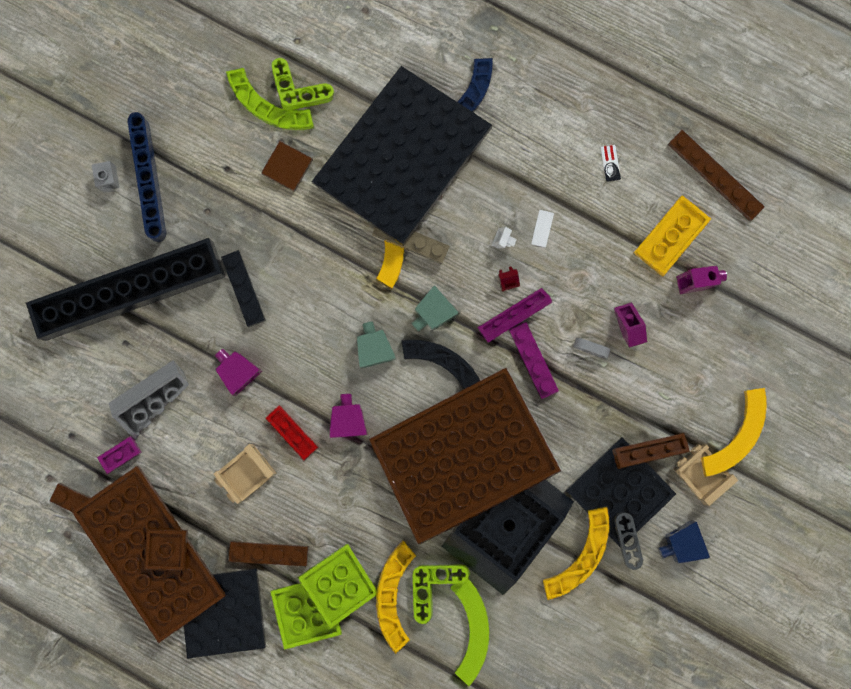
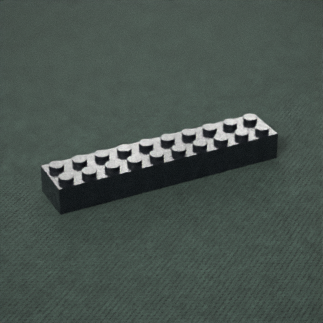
(125, 289)

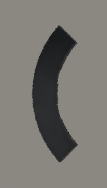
(443, 357)

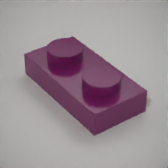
(119, 455)

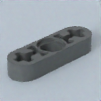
(630, 525)

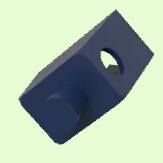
(685, 544)

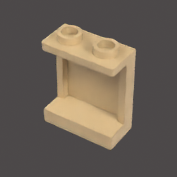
(244, 474)
(707, 488)

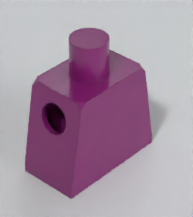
(700, 279)
(236, 371)
(347, 419)

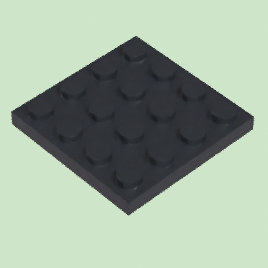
(628, 490)
(232, 622)

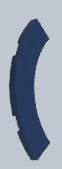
(479, 84)

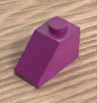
(631, 325)

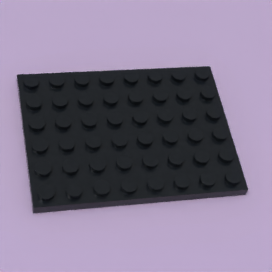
(402, 155)

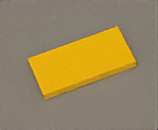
(672, 235)

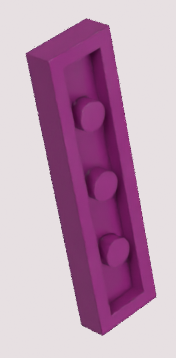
(514, 315)
(533, 360)

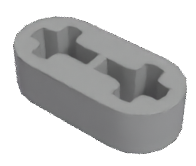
(592, 348)

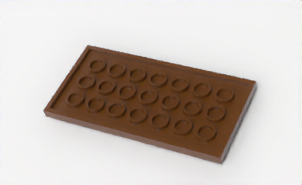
(118, 526)

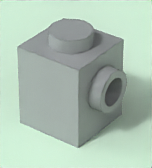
(105, 176)

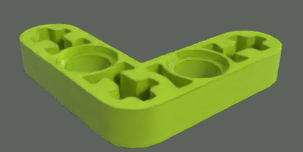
(291, 92)
(430, 579)

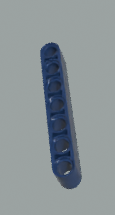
(143, 169)

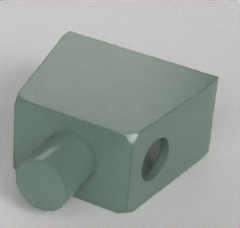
(434, 311)
(373, 347)

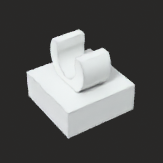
(503, 238)

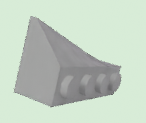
(148, 398)

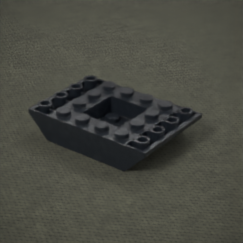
(501, 554)

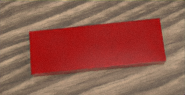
(291, 432)

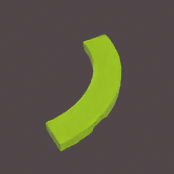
(265, 110)
(478, 631)

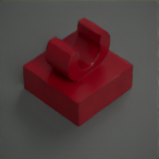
(509, 279)

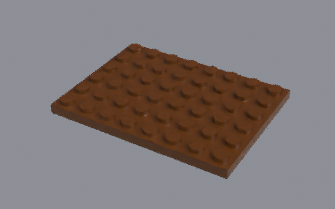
(464, 456)

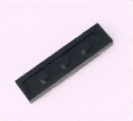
(243, 288)

